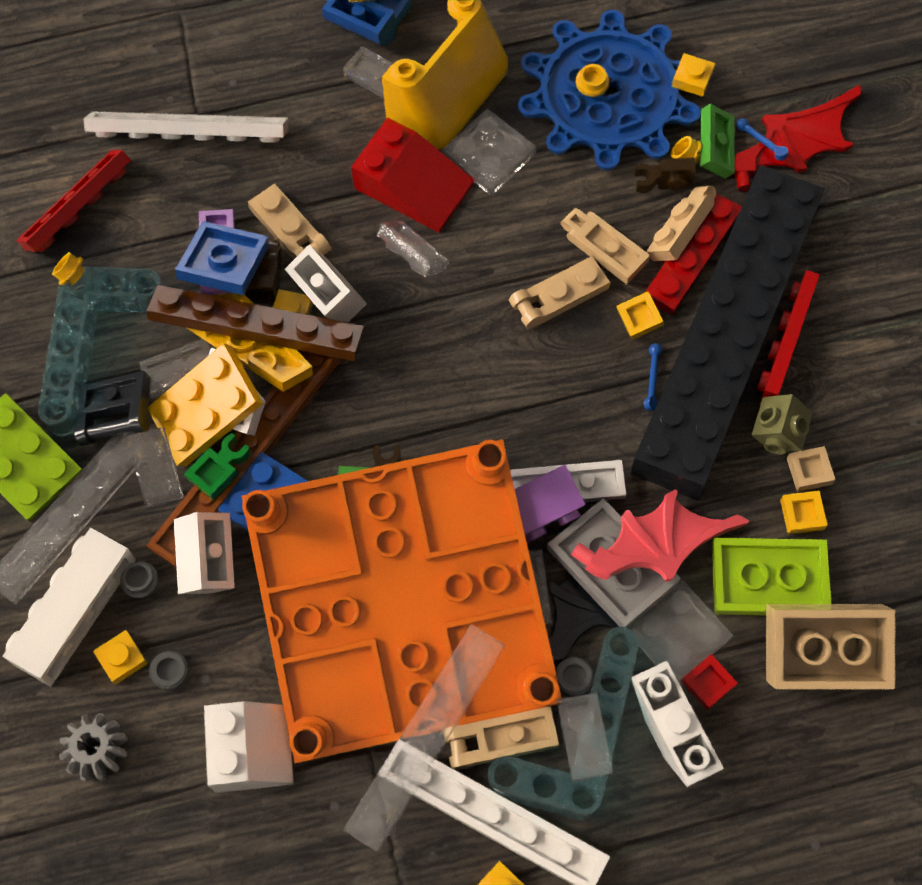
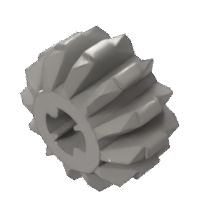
(80, 741)

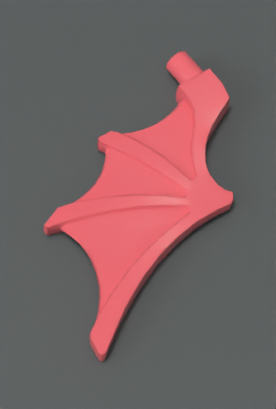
(656, 540)

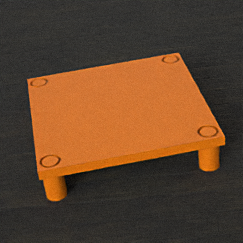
(379, 582)

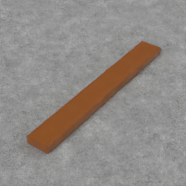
(277, 416)

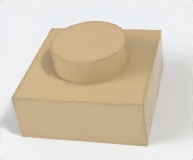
(810, 469)

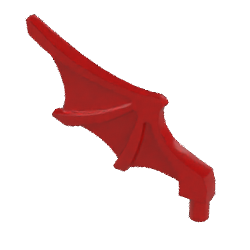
(803, 134)

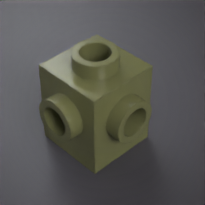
(782, 424)

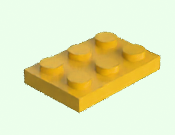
(205, 405)

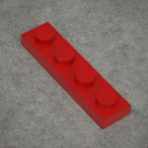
(65, 210)
(680, 275)
(791, 325)

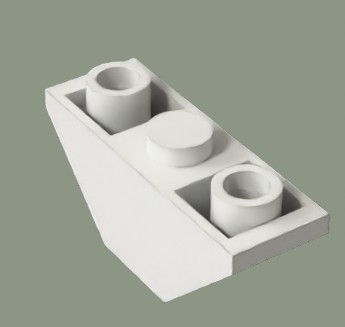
(675, 725)

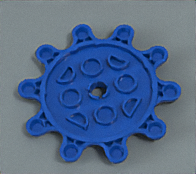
(622, 119)

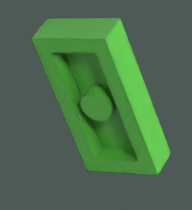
(717, 141)

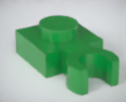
(216, 470)

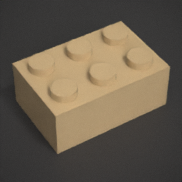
(830, 646)

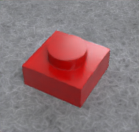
(709, 682)

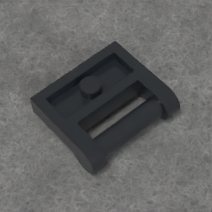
(112, 398)

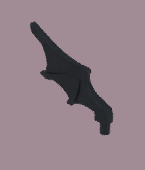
(574, 615)

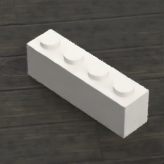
(68, 607)

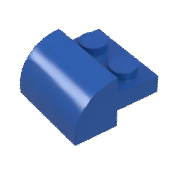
(370, 19)

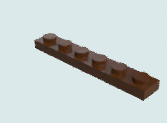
(255, 322)

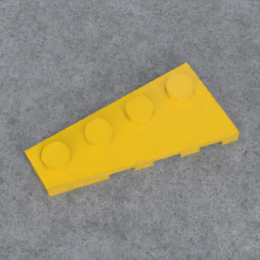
(273, 363)

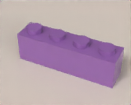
(548, 500)

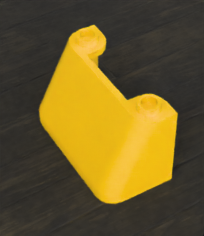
(453, 83)

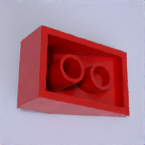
(410, 176)

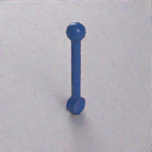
(780, 152)
(651, 402)

